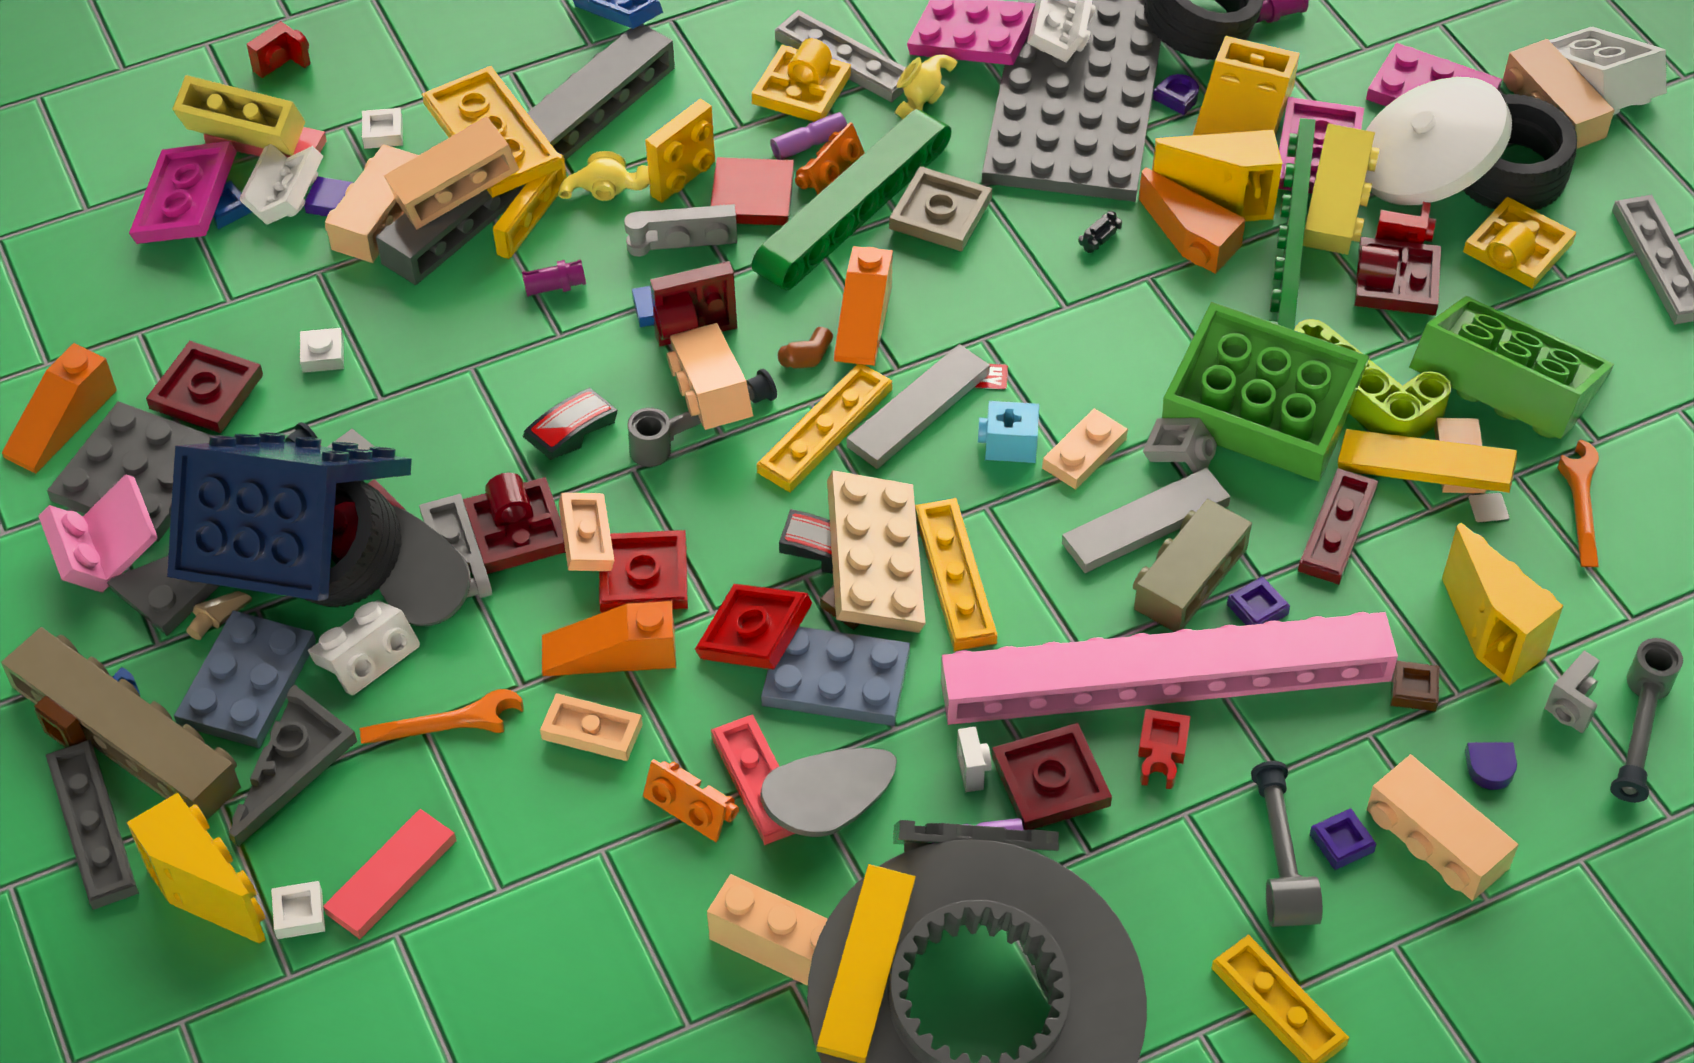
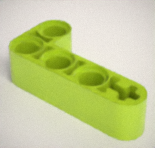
(1383, 402)

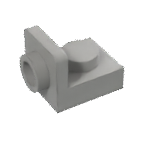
(1181, 441)
(1571, 691)

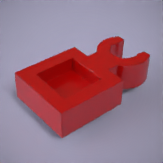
(1163, 744)

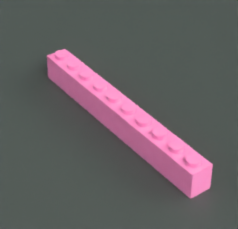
(1167, 667)

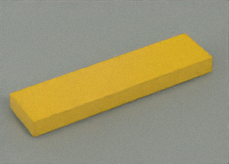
(824, 427)
(1428, 460)
(955, 575)
(866, 964)

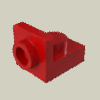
(277, 47)
(1405, 226)

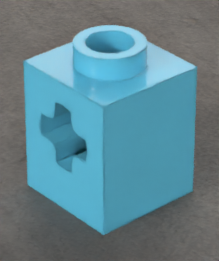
(1010, 431)

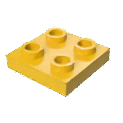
(802, 81)
(680, 150)
(1519, 242)

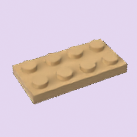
(875, 552)

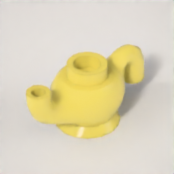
(923, 82)
(605, 174)

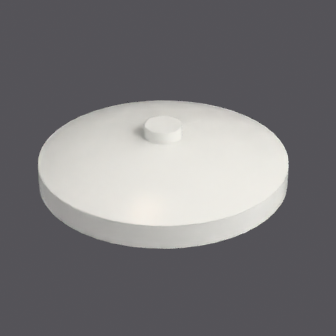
(1438, 140)

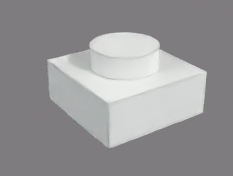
(382, 127)
(321, 350)
(972, 759)
(298, 910)

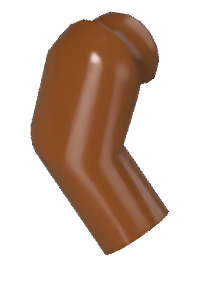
(806, 353)

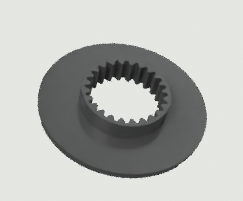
(1061, 924)

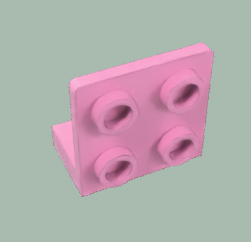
(102, 541)

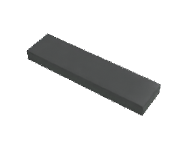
(91, 824)

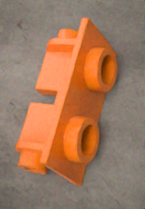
(832, 160)
(682, 797)

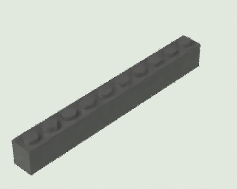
(566, 119)

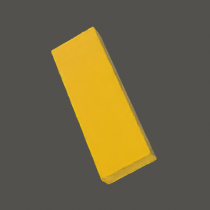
(526, 211)
(1279, 1002)

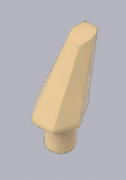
(215, 612)

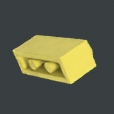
(238, 114)
(1340, 189)

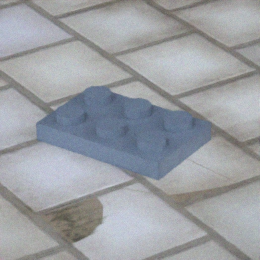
(839, 676)
(245, 679)

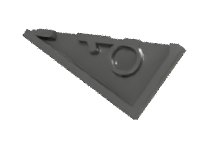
(158, 597)
(297, 753)
(917, 836)

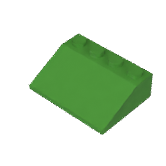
(1511, 366)
(1266, 389)

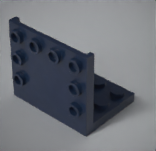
(263, 509)

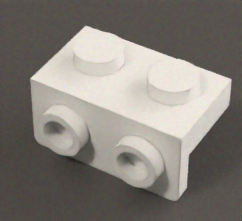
(1061, 26)
(280, 183)
(365, 645)

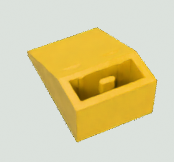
(1247, 88)
(1227, 168)
(1499, 607)
(196, 869)

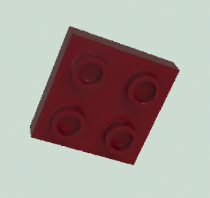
(1398, 276)
(693, 301)
(515, 522)

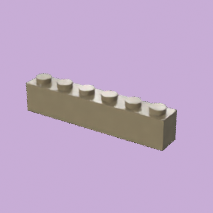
(122, 724)

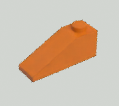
(1193, 223)
(864, 305)
(59, 407)
(613, 641)

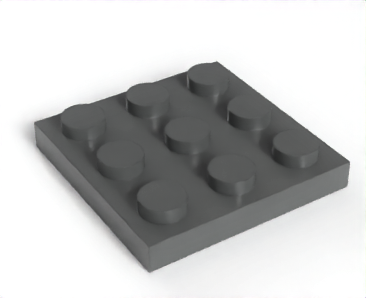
(128, 444)

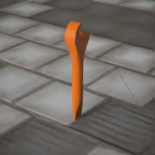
(1579, 475)
(480, 715)

